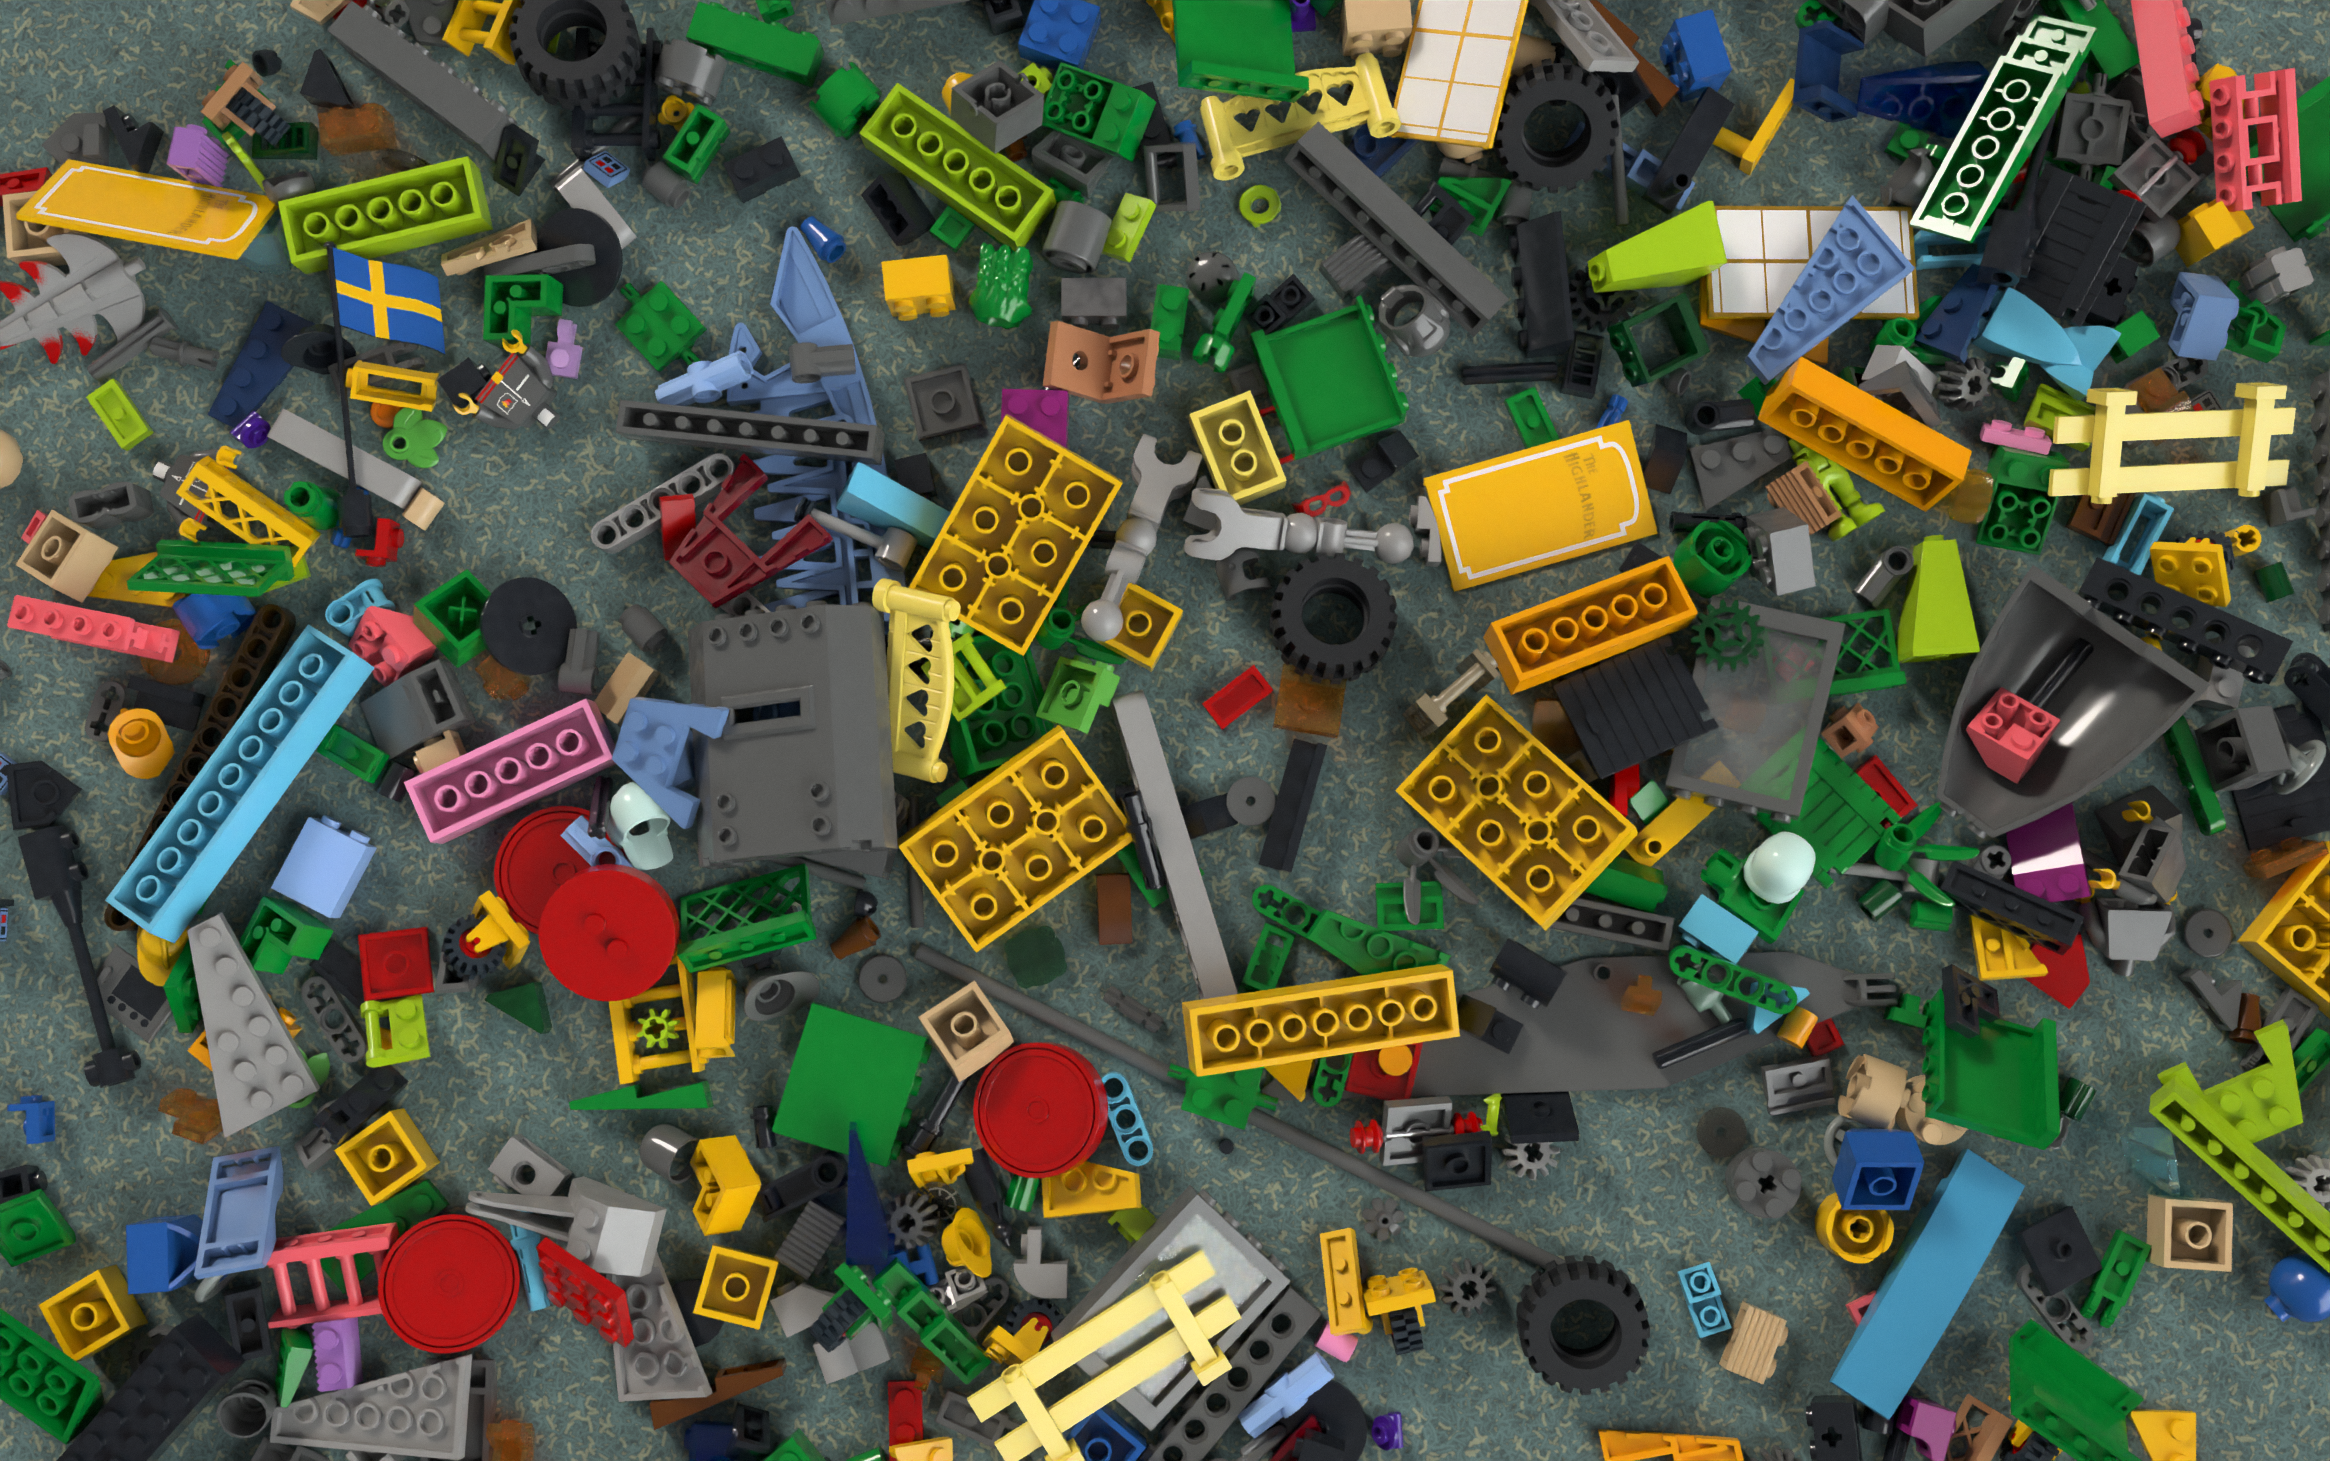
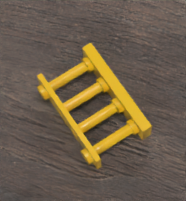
(468, 20)
(626, 1030)

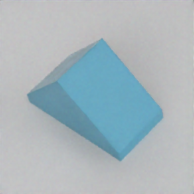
(1760, 1018)

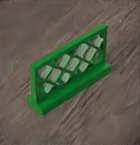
(214, 568)
(1875, 678)
(748, 937)

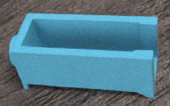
(1924, 261)
(2151, 507)

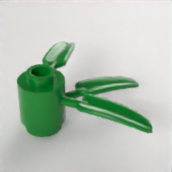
(1903, 331)
(1061, 624)
(1900, 842)

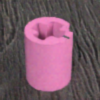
(1337, 1346)

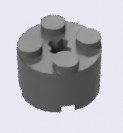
(689, 70)
(1781, 1176)

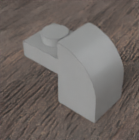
(1040, 1276)

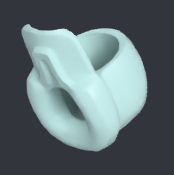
(630, 807)
(1779, 867)

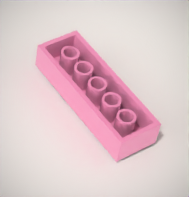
(512, 771)

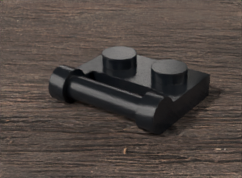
(1452, 217)

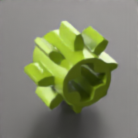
(655, 1018)

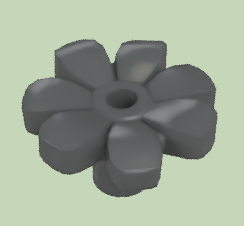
(1378, 1213)

